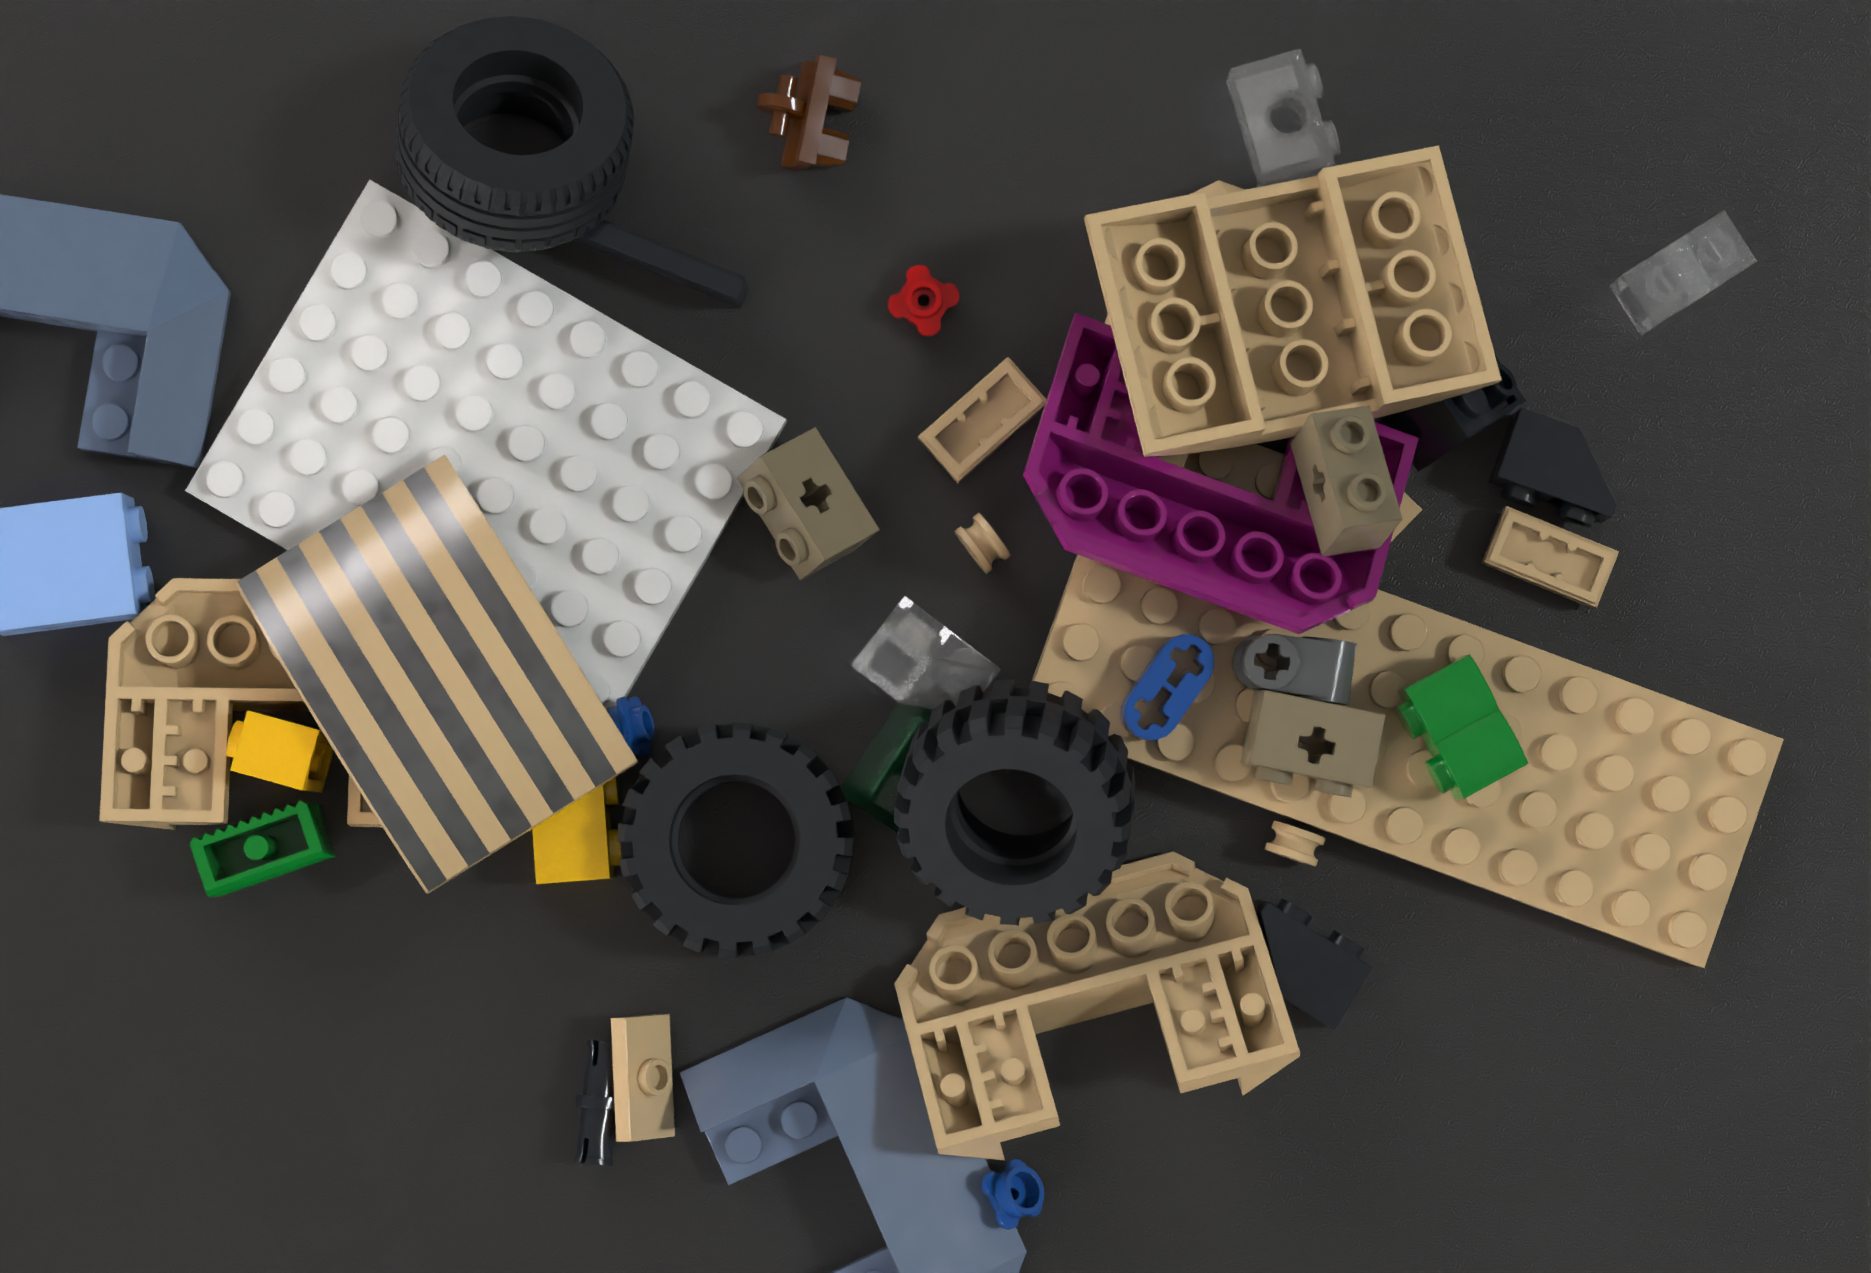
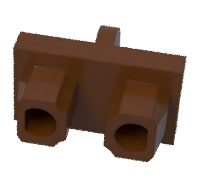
(817, 89)

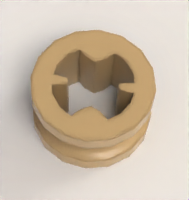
(982, 543)
(1294, 843)

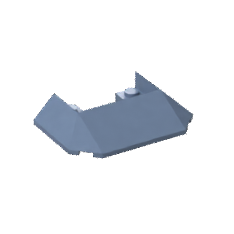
(153, 312)
(854, 1079)

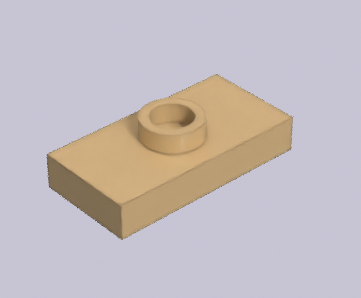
(982, 420)
(1550, 557)
(642, 1077)

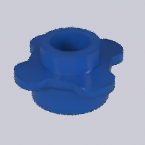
(634, 724)
(1014, 1193)

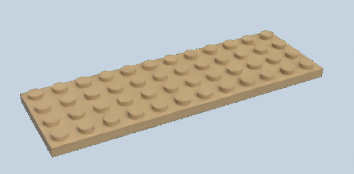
(1614, 823)

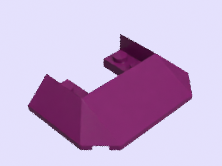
(1179, 523)

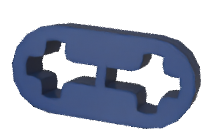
(1179, 696)

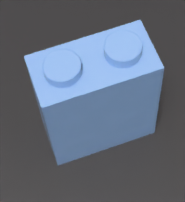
(72, 564)

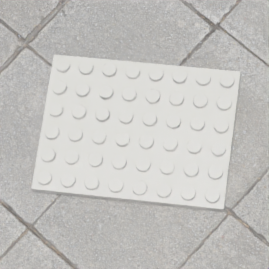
(568, 429)

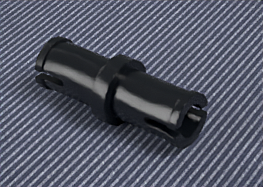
(597, 1107)

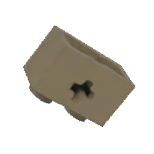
(1346, 480)
(807, 503)
(1349, 737)

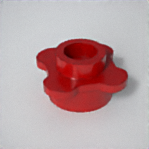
(928, 317)

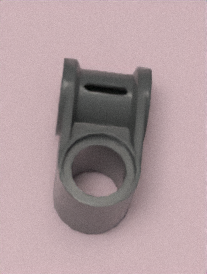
(1305, 666)

